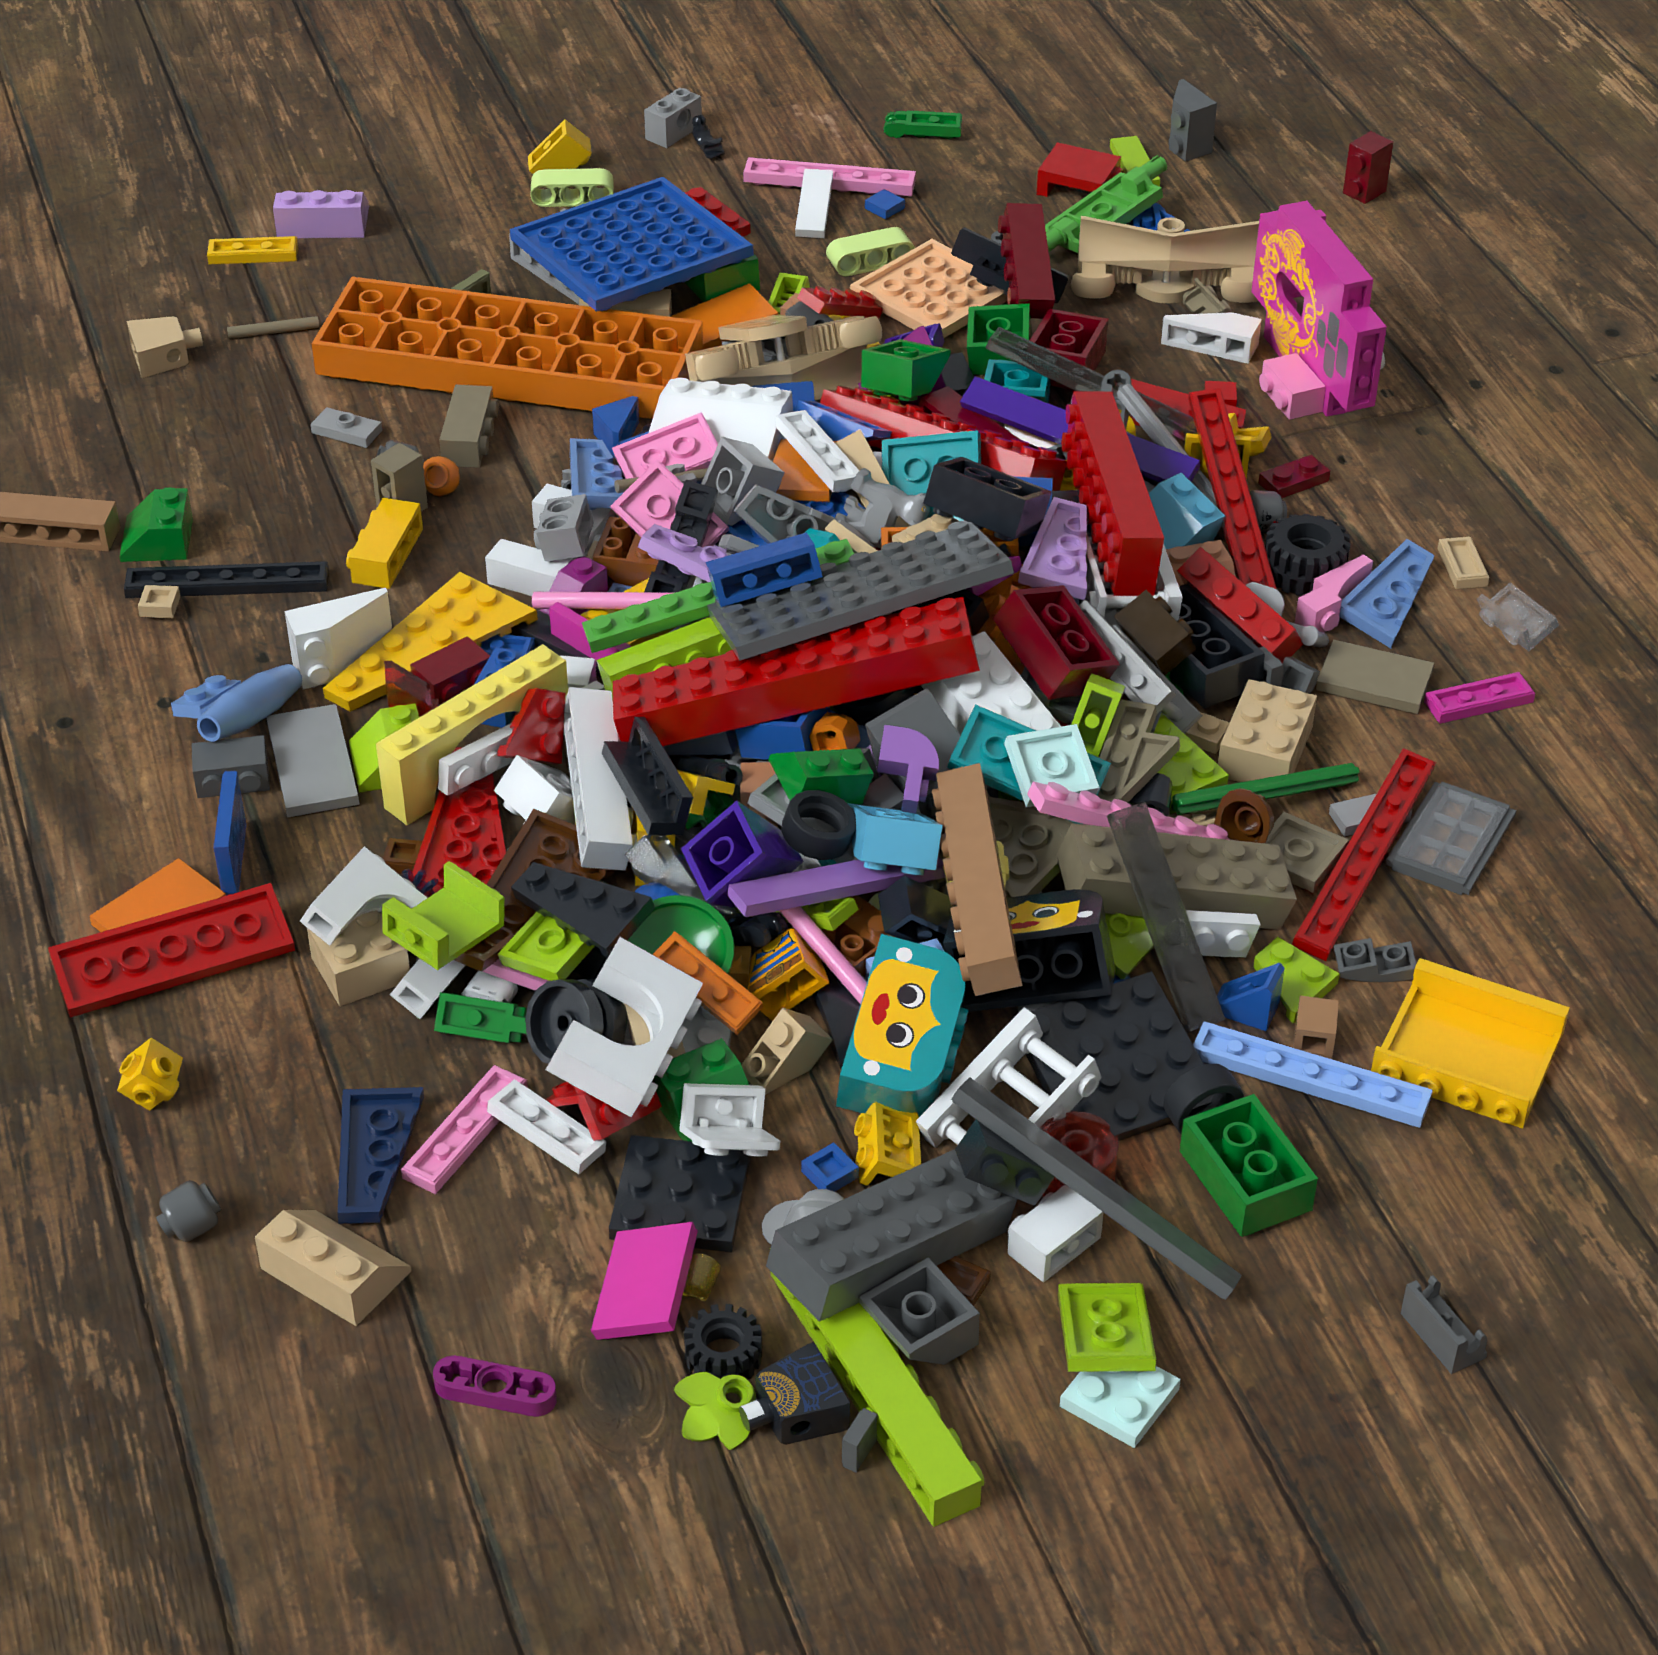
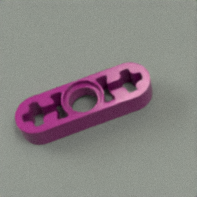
(504, 1400)

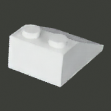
(336, 633)

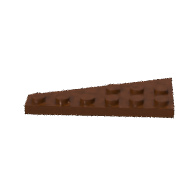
(542, 841)

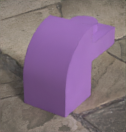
(909, 755)

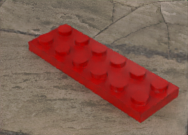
(170, 949)

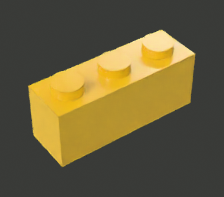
(385, 543)

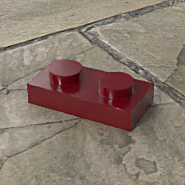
(1295, 476)

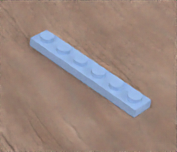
(1313, 1074)

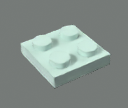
(1051, 757)
(1120, 1401)

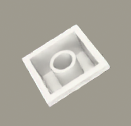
(536, 786)

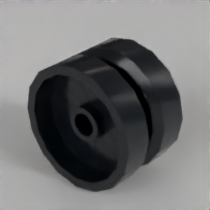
(565, 1000)

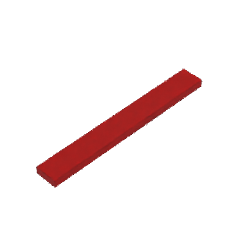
(1230, 487)
(1363, 855)

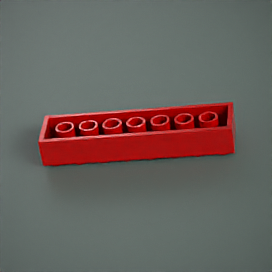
(1001, 454)
(1114, 493)

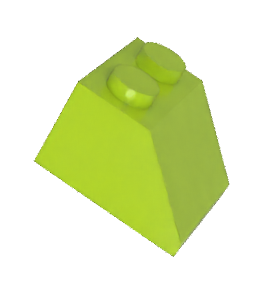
(364, 742)

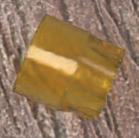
(701, 1276)

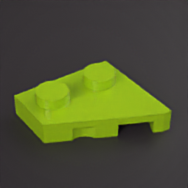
(1301, 975)

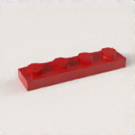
(840, 302)

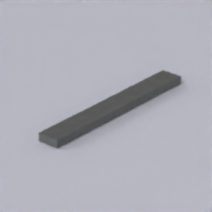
(1096, 1188)

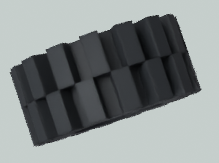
(723, 1326)

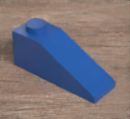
(839, 424)

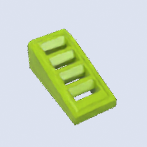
(786, 284)

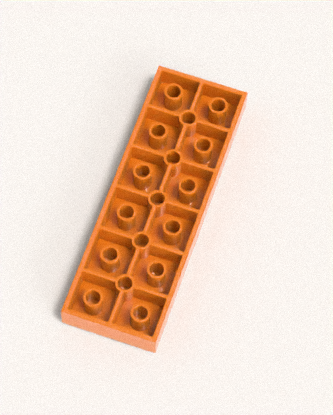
(512, 343)

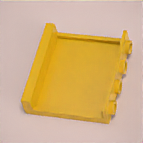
(1472, 1042)

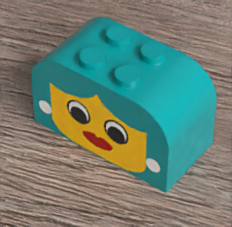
(904, 1029)

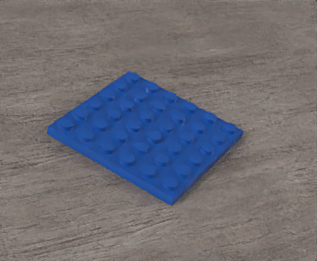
(631, 243)

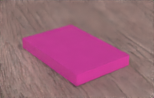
(644, 1281)

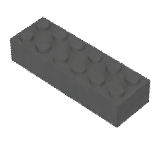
(884, 1231)

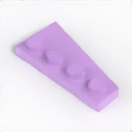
(680, 550)
(1059, 550)

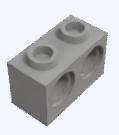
(564, 528)

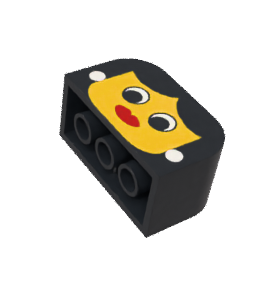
(1059, 950)

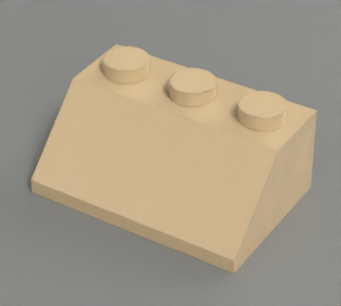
(328, 1263)

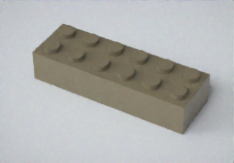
(1207, 873)

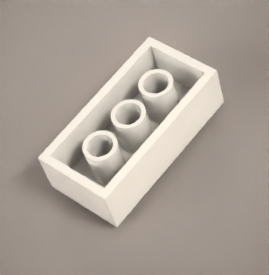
(993, 688)

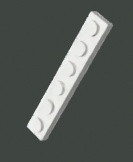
(479, 758)

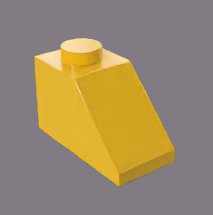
(561, 149)

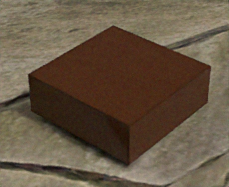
(401, 854)

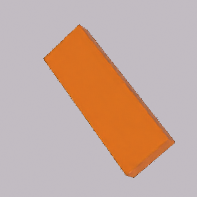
(719, 992)

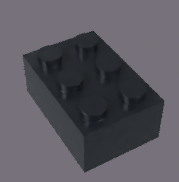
(986, 498)

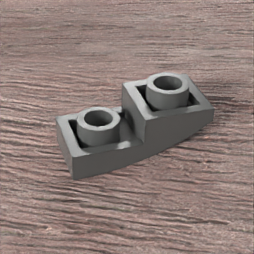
(1382, 964)

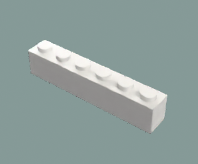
(598, 800)

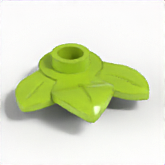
(711, 1411)

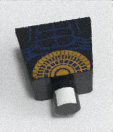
(798, 1398)

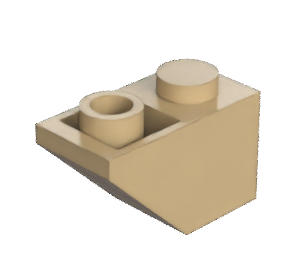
(785, 1050)

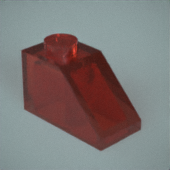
(407, 688)

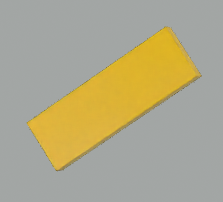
(252, 250)

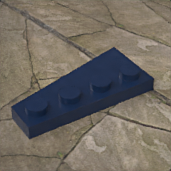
(372, 1146)

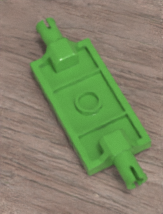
(1114, 201)

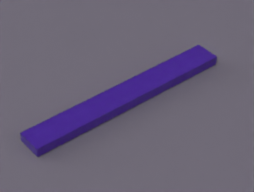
(1050, 423)

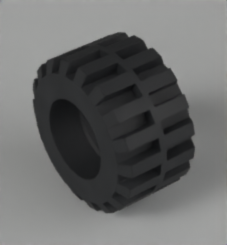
(1303, 550)

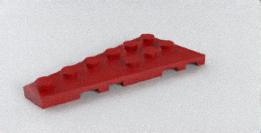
(465, 832)

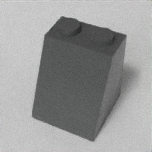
(927, 717)

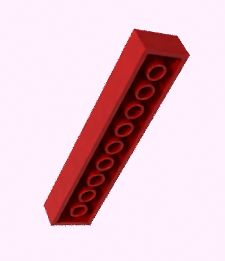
(805, 676)

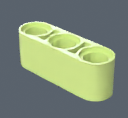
(560, 179)
(868, 250)

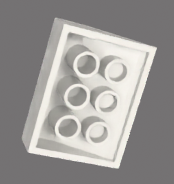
(730, 410)

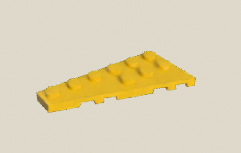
(453, 612)

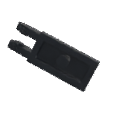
(756, 929)

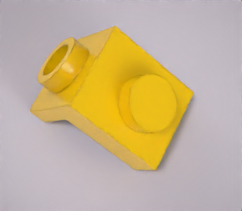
(1259, 436)

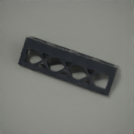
(649, 780)

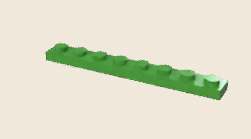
(675, 608)

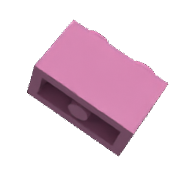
(1292, 386)

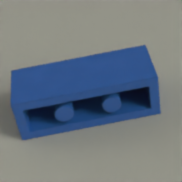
(764, 569)

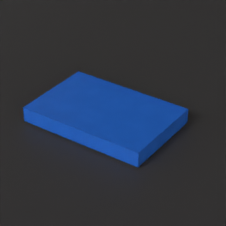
(230, 833)

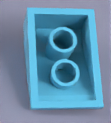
(895, 839)

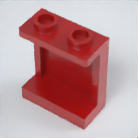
(1076, 169)

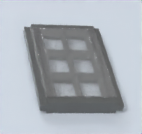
(1451, 838)

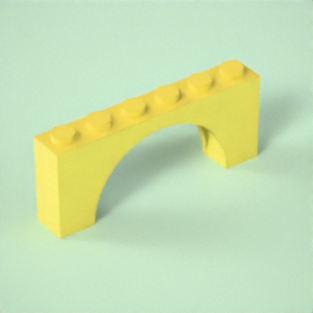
(412, 754)

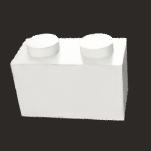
(1054, 1232)

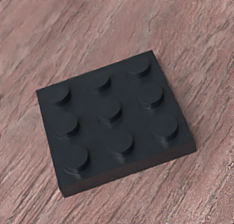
(681, 1184)

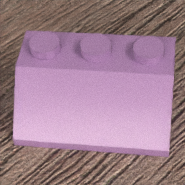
(321, 214)

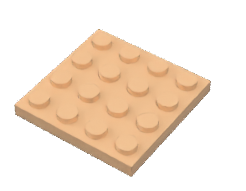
(928, 288)

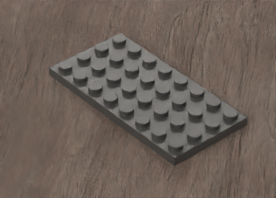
(863, 589)

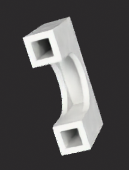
(522, 566)
(362, 889)
(621, 1072)

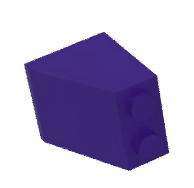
(736, 850)

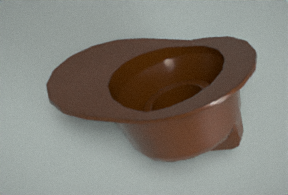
(1245, 816)

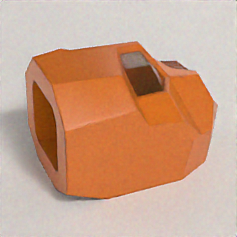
(834, 733)

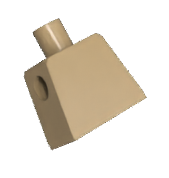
(161, 344)

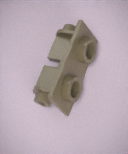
(1204, 300)

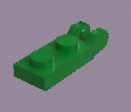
(923, 124)

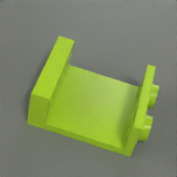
(447, 920)

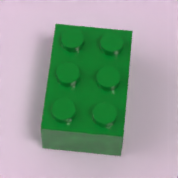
(1248, 1165)

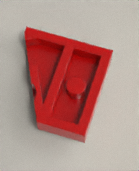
(537, 728)

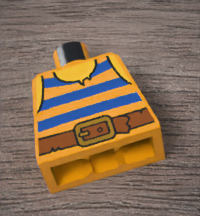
(785, 973)

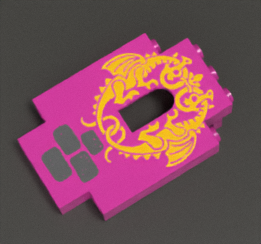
(1337, 328)

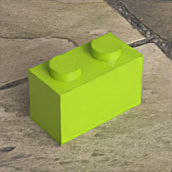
(1097, 711)

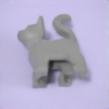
(884, 507)

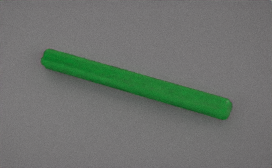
(1268, 787)

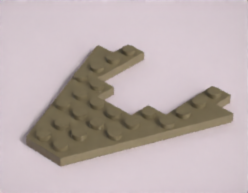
(1035, 837)

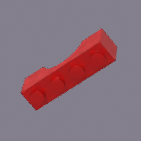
(1239, 605)

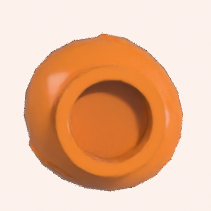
(441, 475)

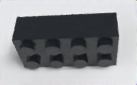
(1222, 654)

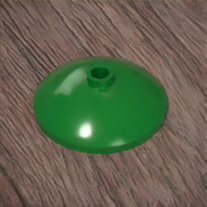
(694, 921)

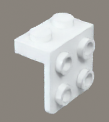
(1223, 932)
(726, 1119)

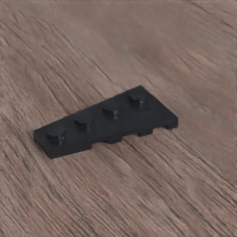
(583, 905)

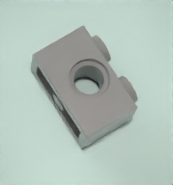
(672, 117)

